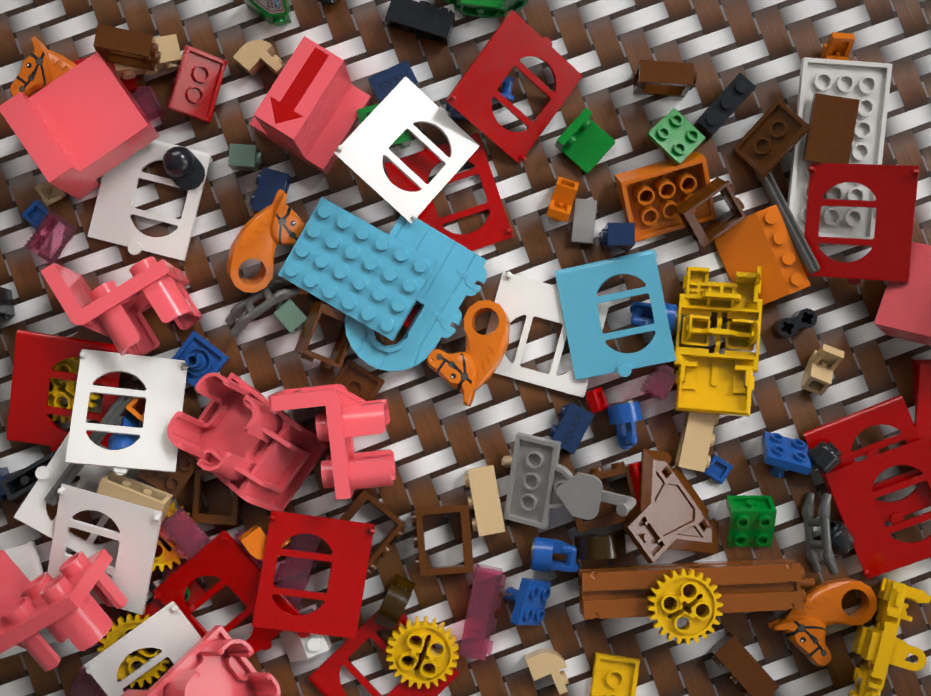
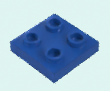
(200, 357)
(785, 454)
(529, 601)

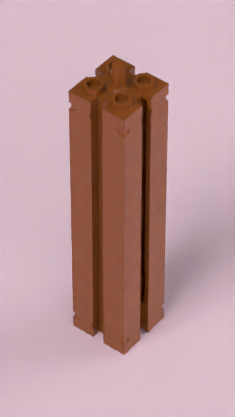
(743, 584)

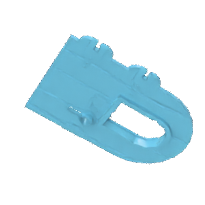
(440, 299)

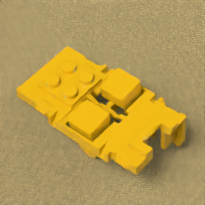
(713, 379)
(880, 645)

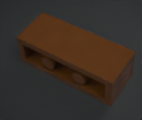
(742, 667)

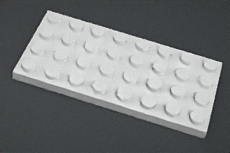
(852, 80)

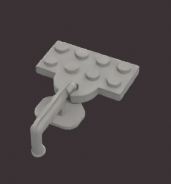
(536, 487)

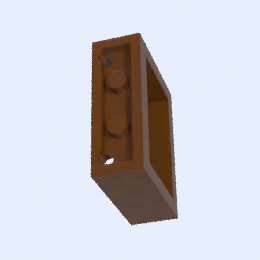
(613, 518)
(395, 532)
(419, 539)

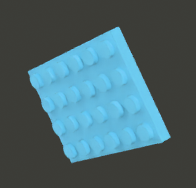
(357, 268)

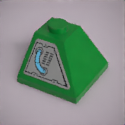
(272, 11)

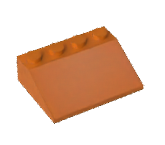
(655, 190)
(763, 242)

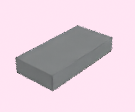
(583, 221)

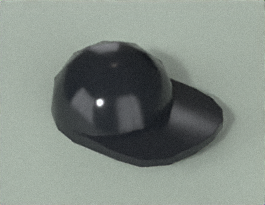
(183, 168)

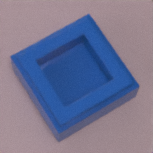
(35, 213)
(718, 469)

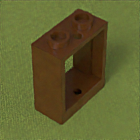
(127, 47)
(664, 78)
(721, 225)
(341, 346)
(213, 518)

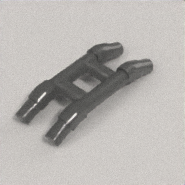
(253, 312)
(823, 522)

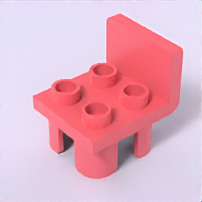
(119, 309)
(341, 421)
(246, 445)
(56, 604)
(214, 668)

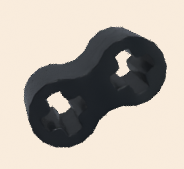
(794, 323)

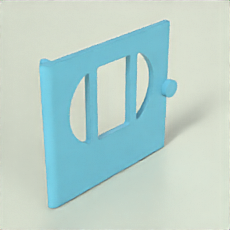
(582, 322)

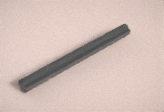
(797, 237)
(96, 437)

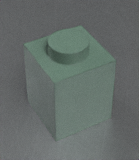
(244, 157)
(290, 315)

